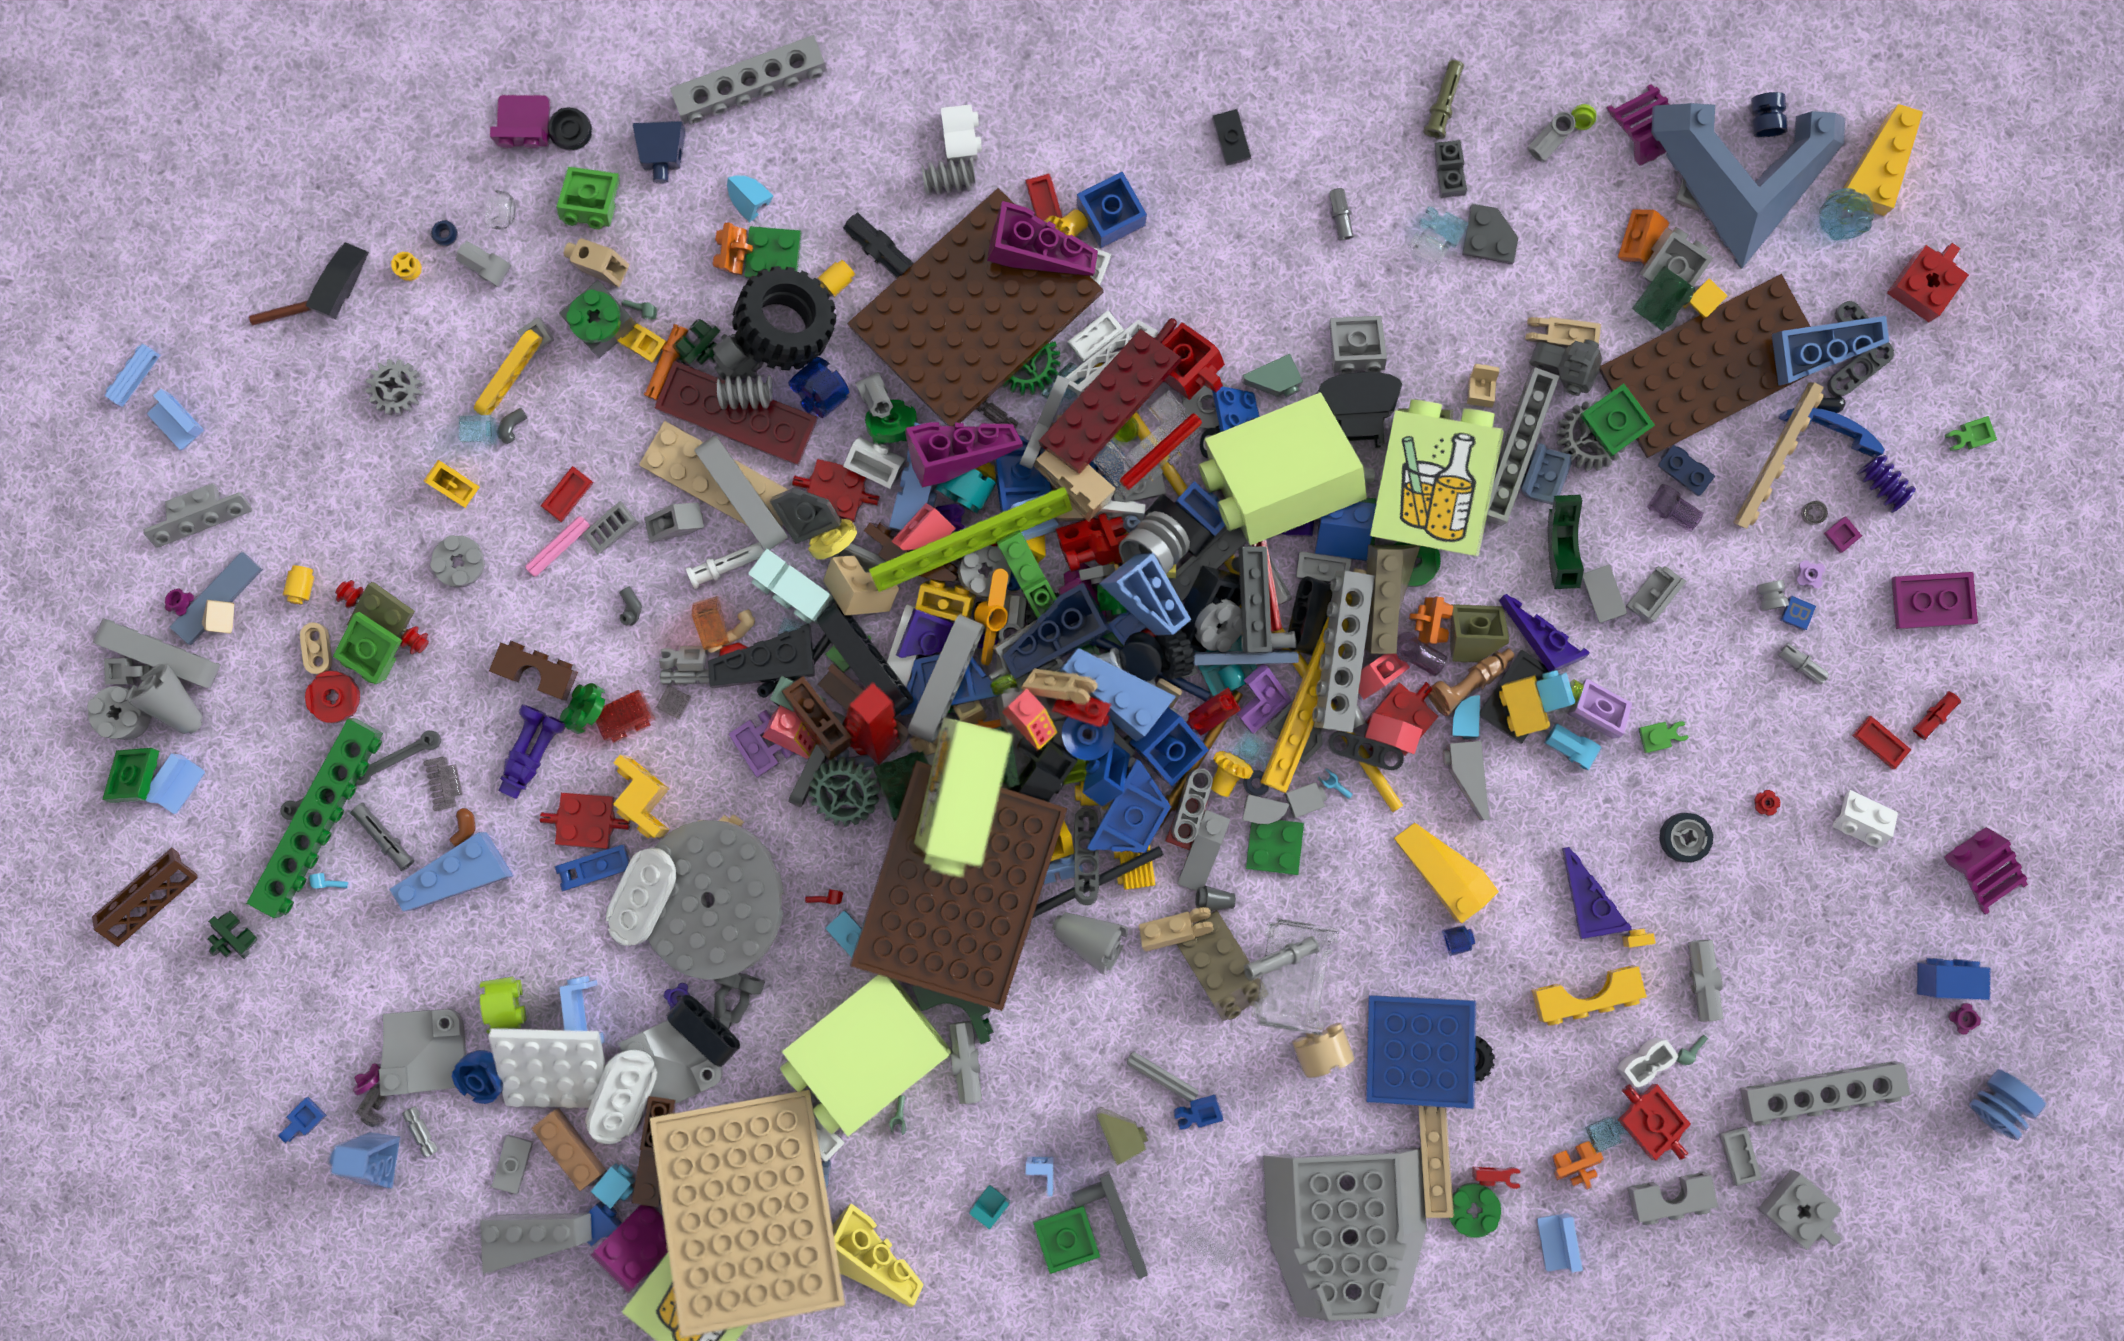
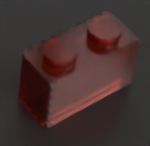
(625, 715)

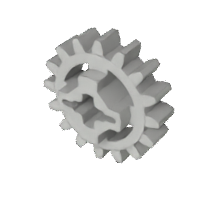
(393, 397)

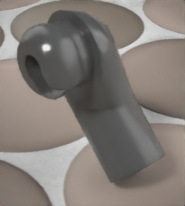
(507, 424)
(633, 607)

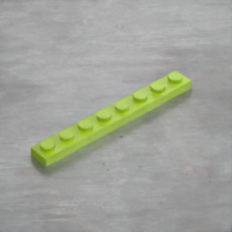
(970, 539)

